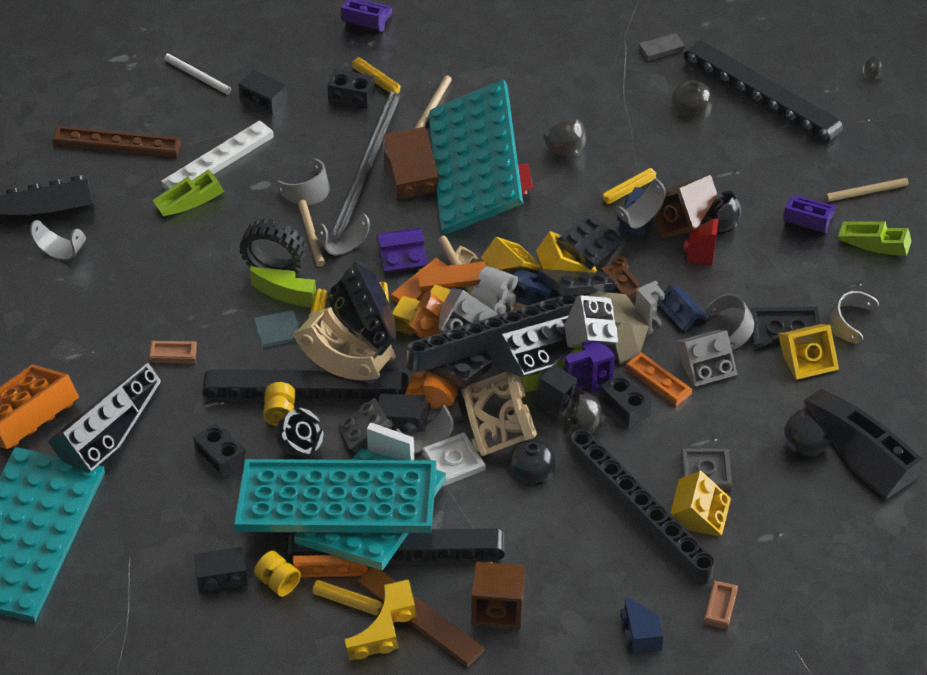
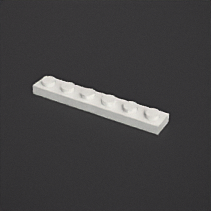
(223, 154)

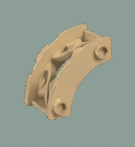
(350, 355)
(520, 422)

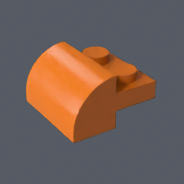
(427, 316)
(435, 388)

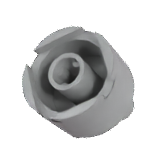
(495, 289)

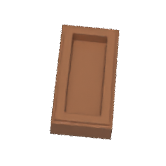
(173, 352)
(720, 605)

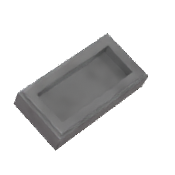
(661, 47)

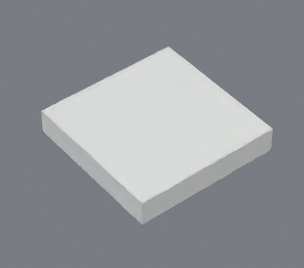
(390, 442)
(455, 458)

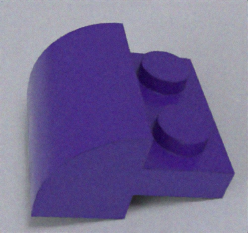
(365, 14)
(808, 213)
(401, 250)
(590, 366)

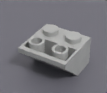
(461, 310)
(591, 321)
(707, 357)

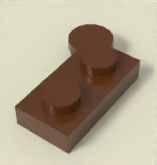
(625, 280)

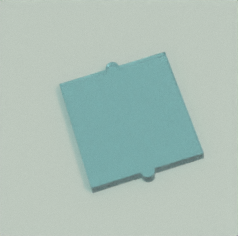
(277, 328)

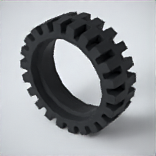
(278, 234)

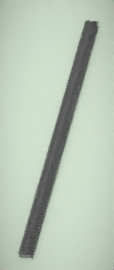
(364, 167)

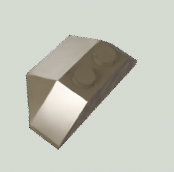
(629, 324)

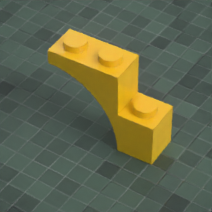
(406, 309)
(380, 635)

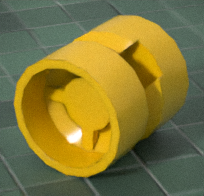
(278, 401)
(276, 573)

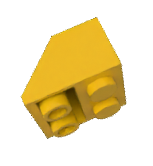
(700, 504)

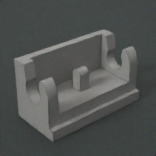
(647, 303)

